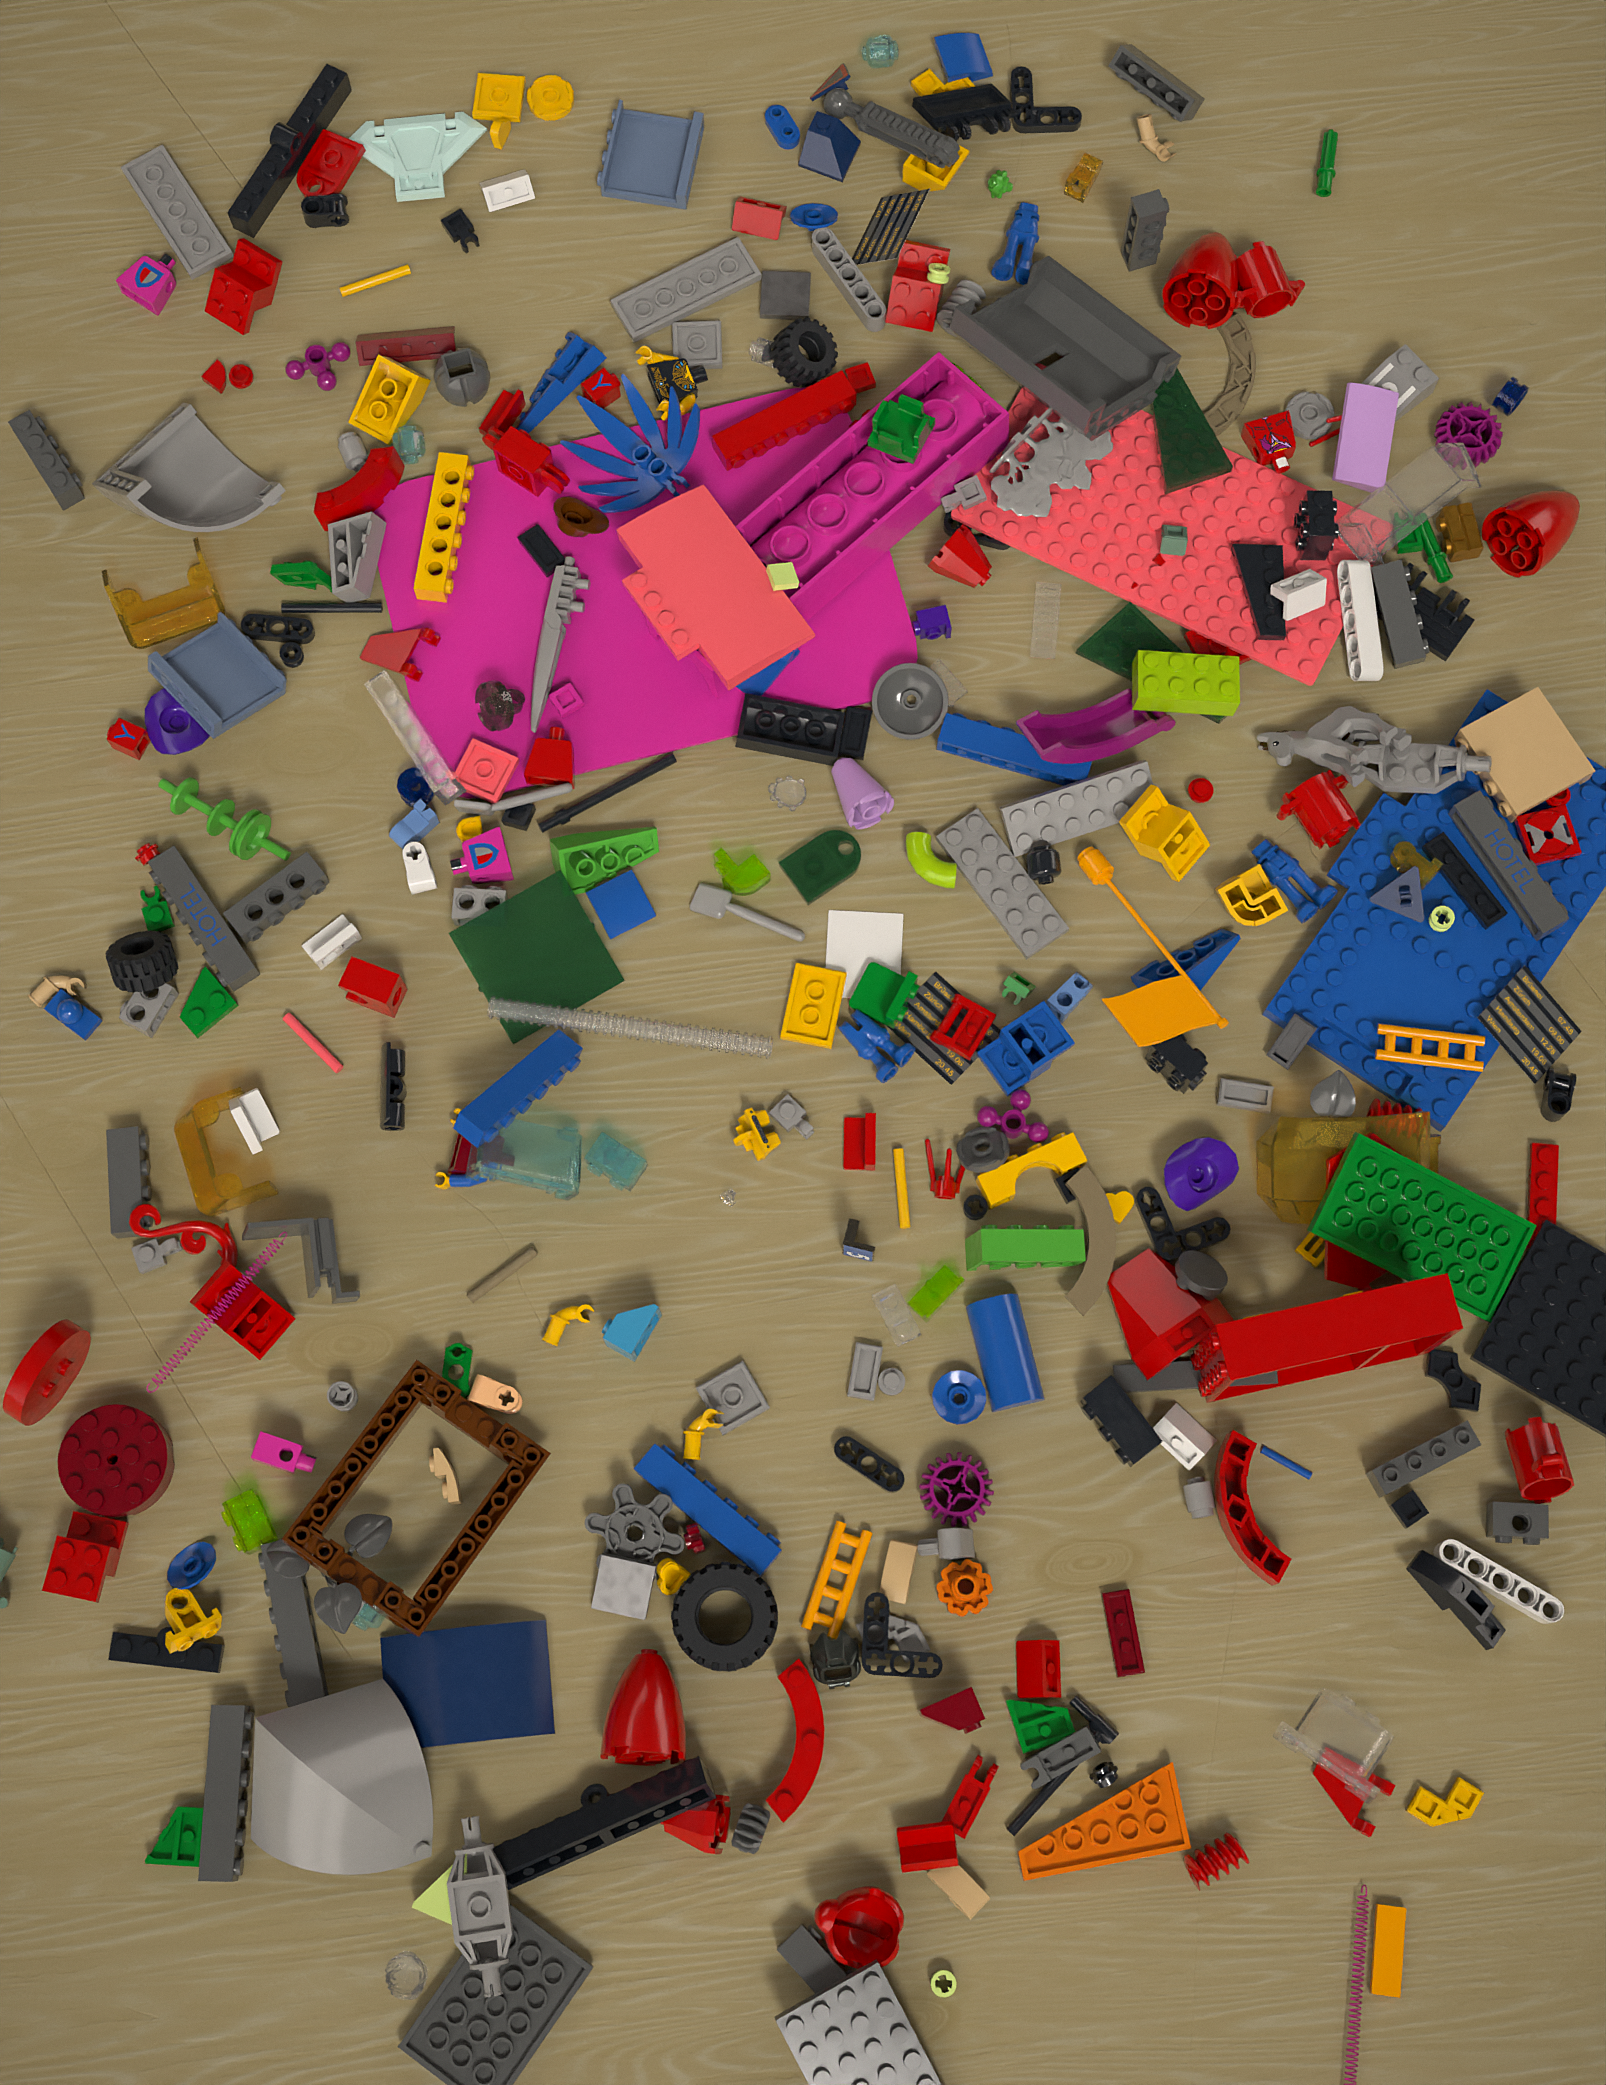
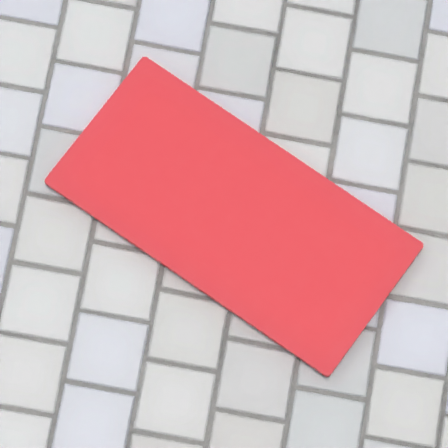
(1116, 533)

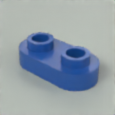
(780, 125)

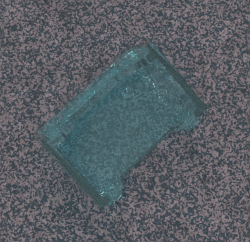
(531, 1157)

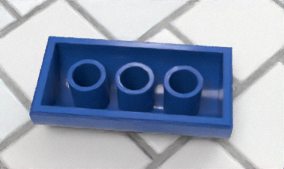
(1004, 1352)

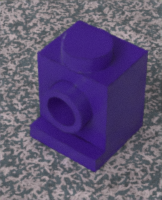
(932, 623)

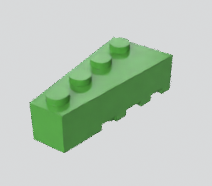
(1025, 1247)

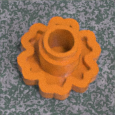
(964, 1588)

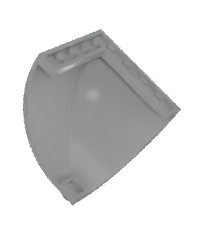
(187, 478)
(342, 1784)

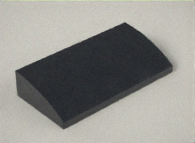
(790, 729)

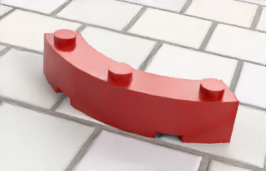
(1237, 1514)
(808, 1743)

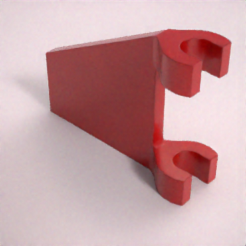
(395, 649)
(1347, 1802)

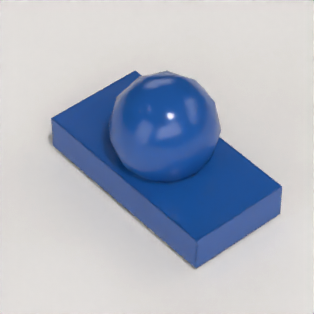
(73, 1014)

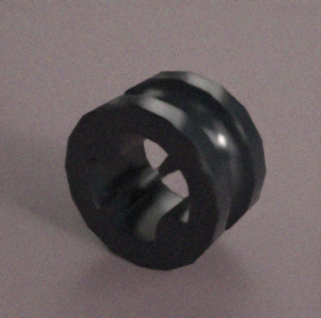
(284, 655)
(967, 1210)

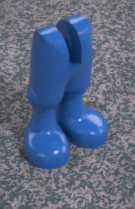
(869, 1038)

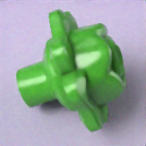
(999, 184)

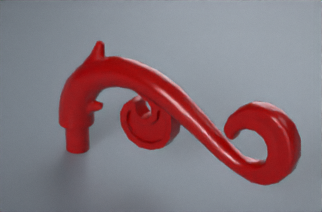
(187, 1228)

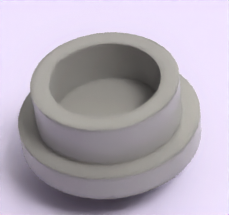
(891, 1381)

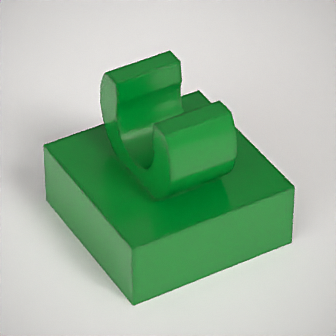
(1019, 986)

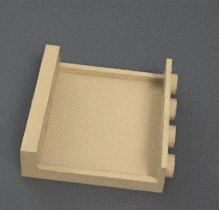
(1529, 753)

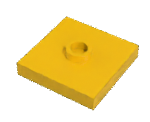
(498, 97)

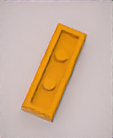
(1388, 1950)

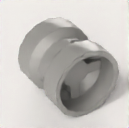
(339, 1392)

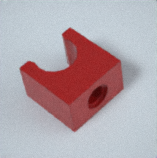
(373, 987)

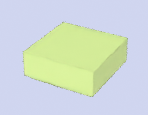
(782, 576)

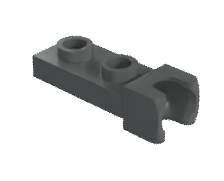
(1062, 1756)

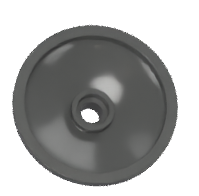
(897, 714)

